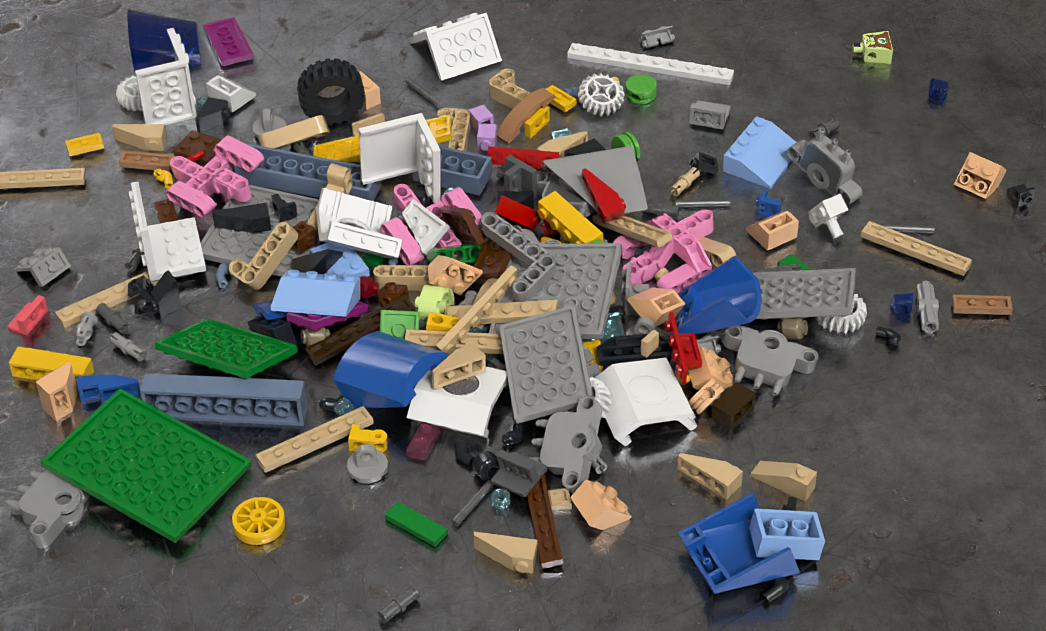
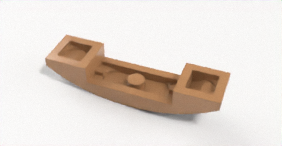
(522, 112)

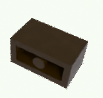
(733, 405)

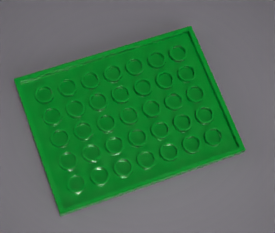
(146, 464)

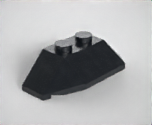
(628, 349)

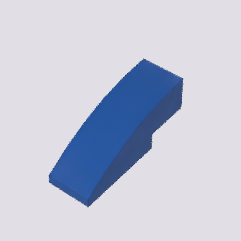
(105, 386)

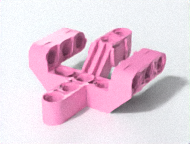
(199, 182)
(684, 243)
(410, 250)

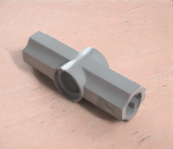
(927, 307)

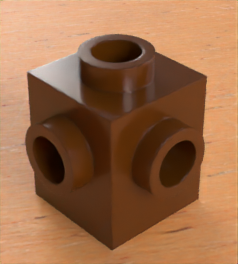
(306, 237)
(391, 292)

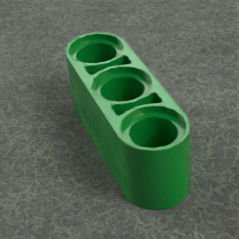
(463, 252)

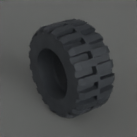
(328, 74)

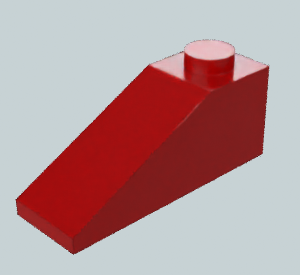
(605, 199)
(518, 212)

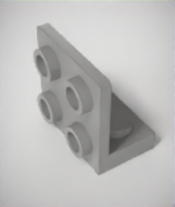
(709, 114)
(44, 264)
(630, 290)

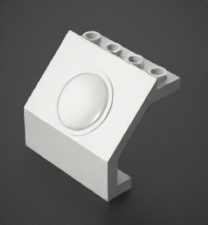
(644, 395)

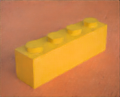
(567, 220)
(36, 363)

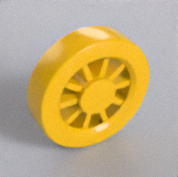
(258, 515)

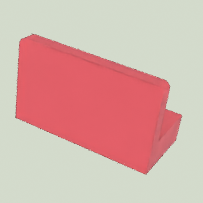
(29, 316)

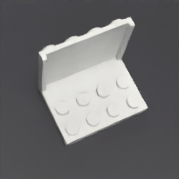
(460, 45)
(167, 88)
(400, 149)
(167, 245)

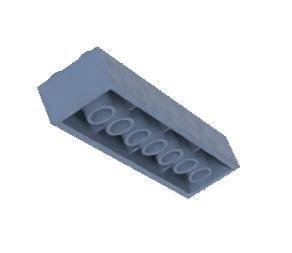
(302, 174)
(227, 399)

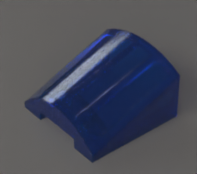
(151, 42)

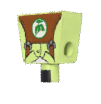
(875, 47)

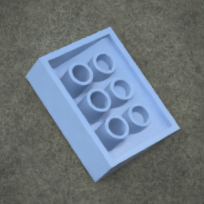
(759, 153)
(316, 293)

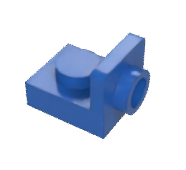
(766, 205)

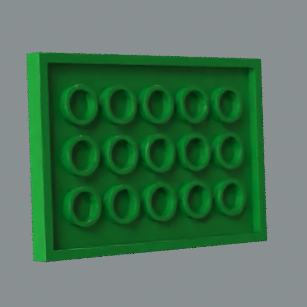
(226, 348)

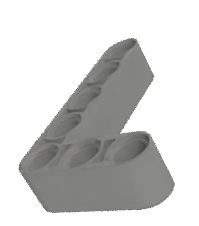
(522, 252)

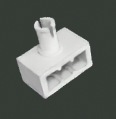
(827, 214)

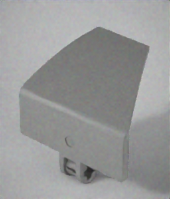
(612, 166)

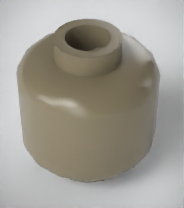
(793, 328)
(310, 337)

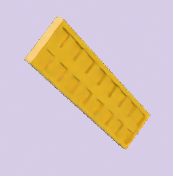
(348, 148)

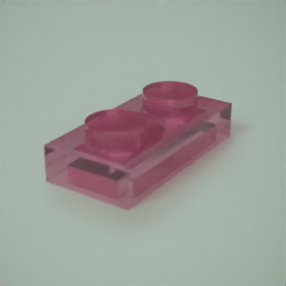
(423, 441)

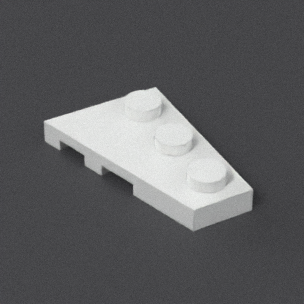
(425, 225)

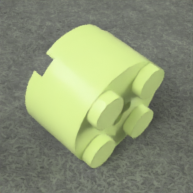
(433, 300)

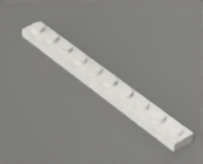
(651, 64)

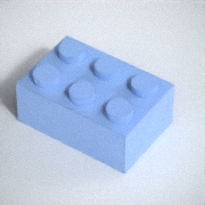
(348, 264)
(781, 529)

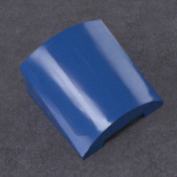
(720, 299)
(383, 370)
(725, 550)

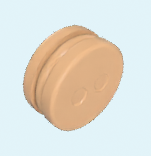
(705, 396)

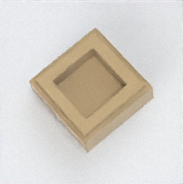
(649, 343)
(560, 499)

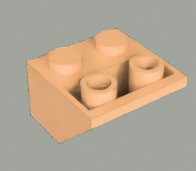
(980, 176)
(774, 230)
(452, 274)
(656, 304)
(712, 367)
(58, 392)
(600, 505)

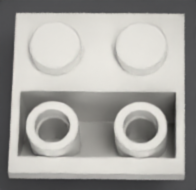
(229, 90)

